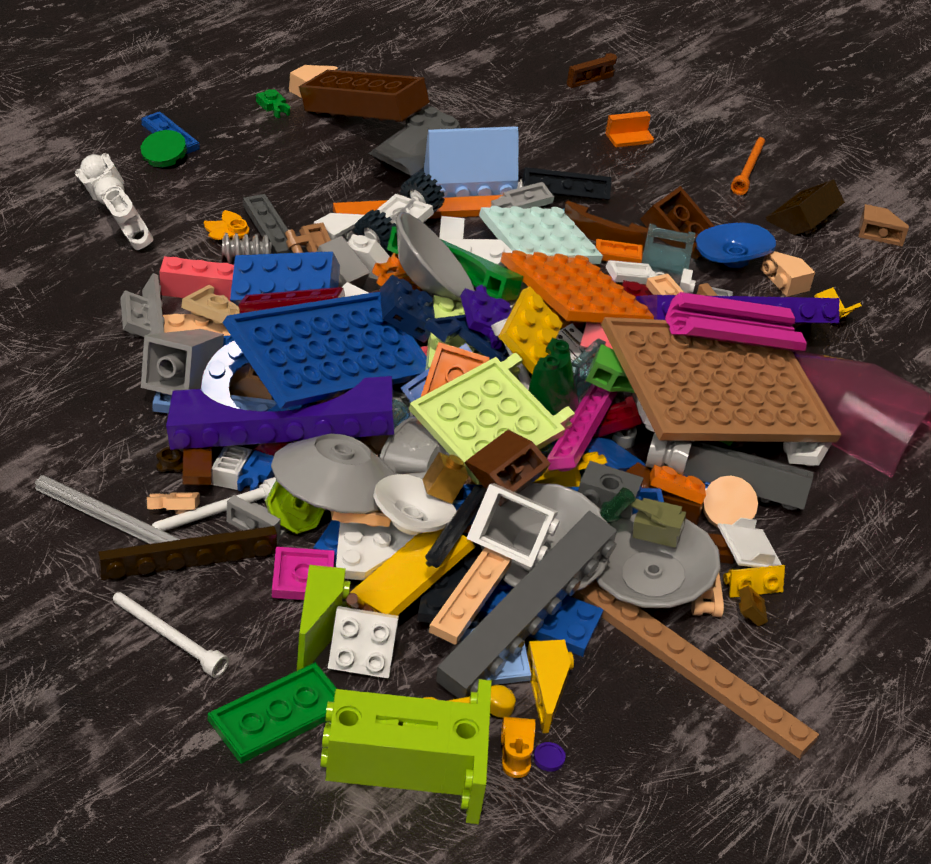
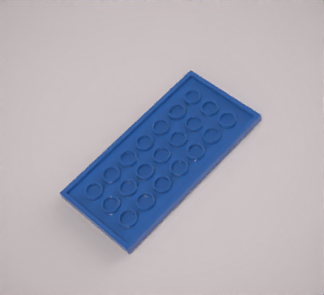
(324, 347)

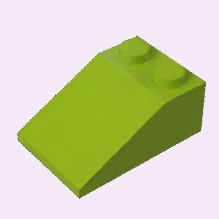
(323, 595)

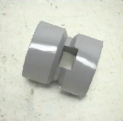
(668, 454)

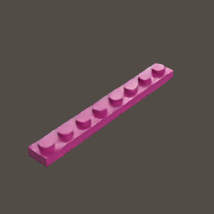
(587, 418)

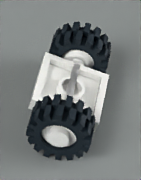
(420, 200)

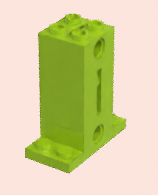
(410, 743)

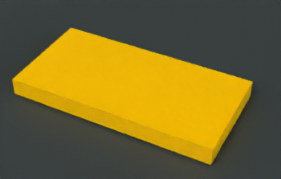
(406, 575)

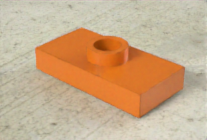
(619, 251)

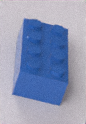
(283, 273)

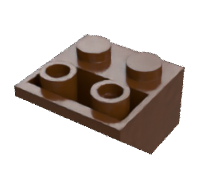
(508, 462)

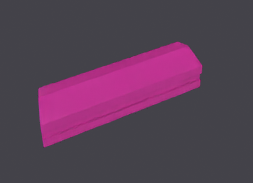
(734, 322)

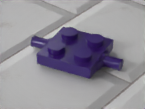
(484, 311)

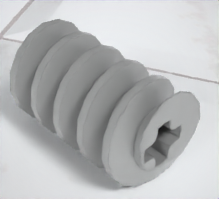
(244, 247)

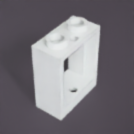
(484, 517)

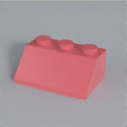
(185, 276)

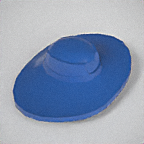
(735, 243)

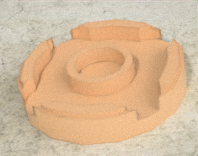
(729, 500)

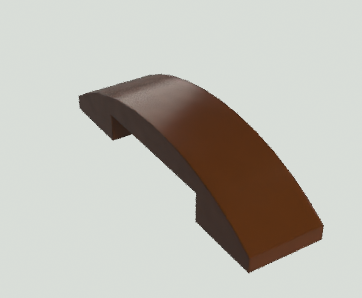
(600, 228)

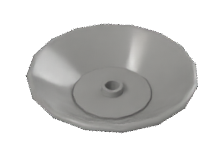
(429, 260)
(331, 473)
(520, 526)
(660, 574)

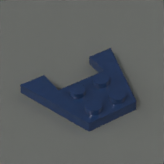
(449, 327)

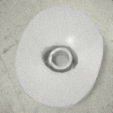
(409, 505)

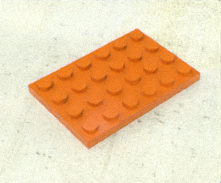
(575, 287)

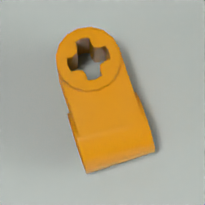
(518, 745)

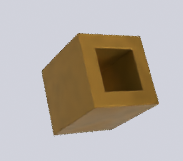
(445, 477)

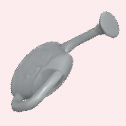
(411, 449)

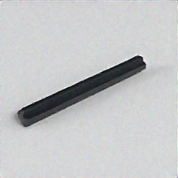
(455, 527)

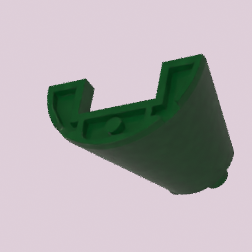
(554, 379)

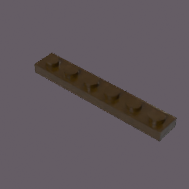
(187, 553)

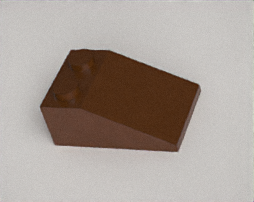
(678, 214)

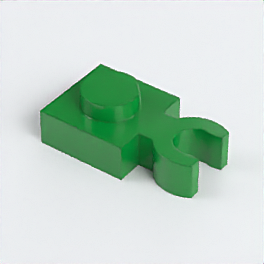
(273, 101)

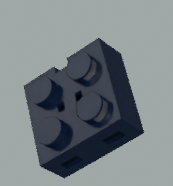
(406, 307)

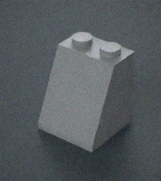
(177, 359)

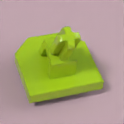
(294, 513)

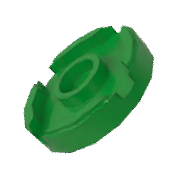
(163, 148)

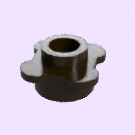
(169, 460)

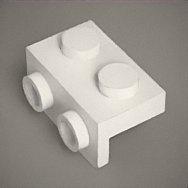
(806, 452)

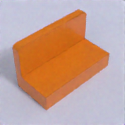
(629, 129)

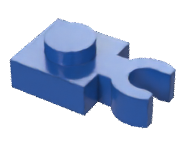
(256, 470)

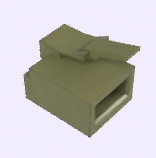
(658, 522)

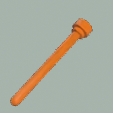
(741, 183)

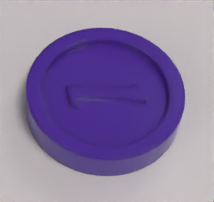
(549, 756)

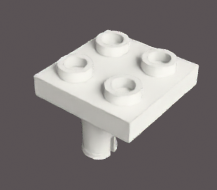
(363, 642)

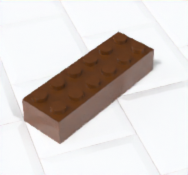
(364, 95)

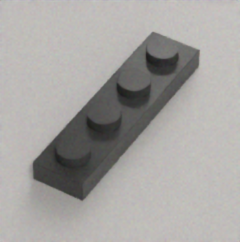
(267, 222)

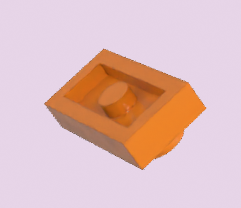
(670, 481)

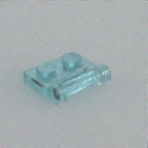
(664, 256)

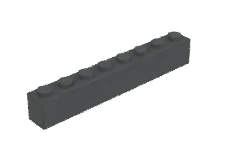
(527, 606)

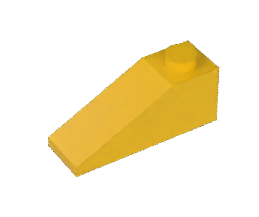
(549, 673)

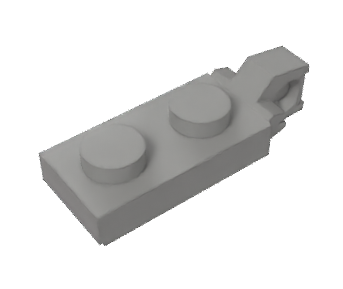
(525, 197)

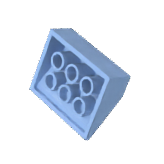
(473, 160)

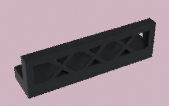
(568, 183)

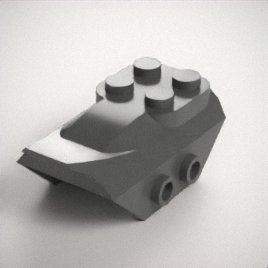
(408, 146)

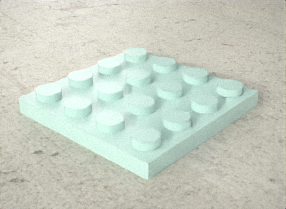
(539, 231)

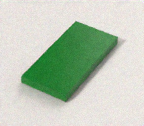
(274, 713)

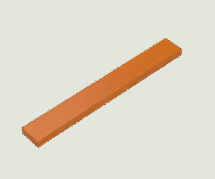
(452, 206)

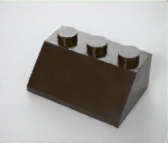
(808, 208)

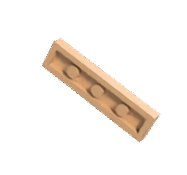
(470, 596)

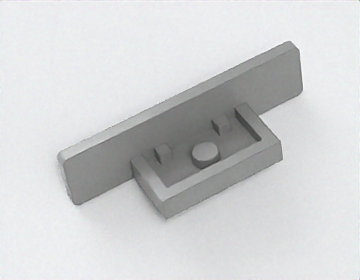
(143, 314)

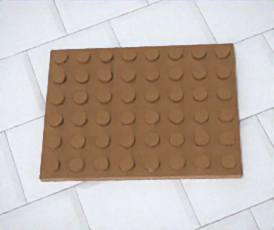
(717, 387)

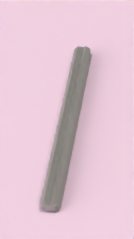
(101, 511)

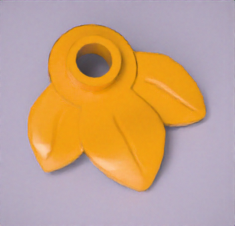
(230, 223)

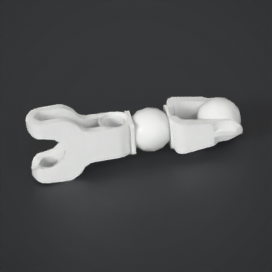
(107, 187)

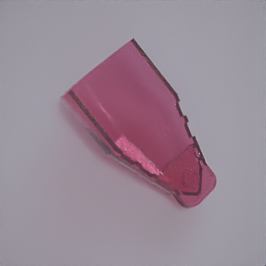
(869, 407)

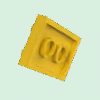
(530, 328)

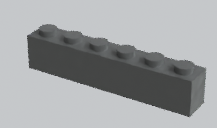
(768, 478)

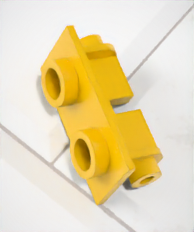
(760, 579)

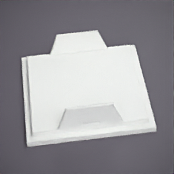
(749, 544)

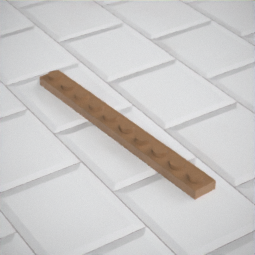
(702, 671)

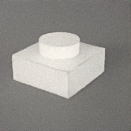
(686, 283)

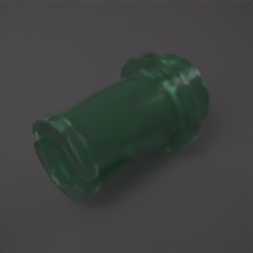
(612, 510)

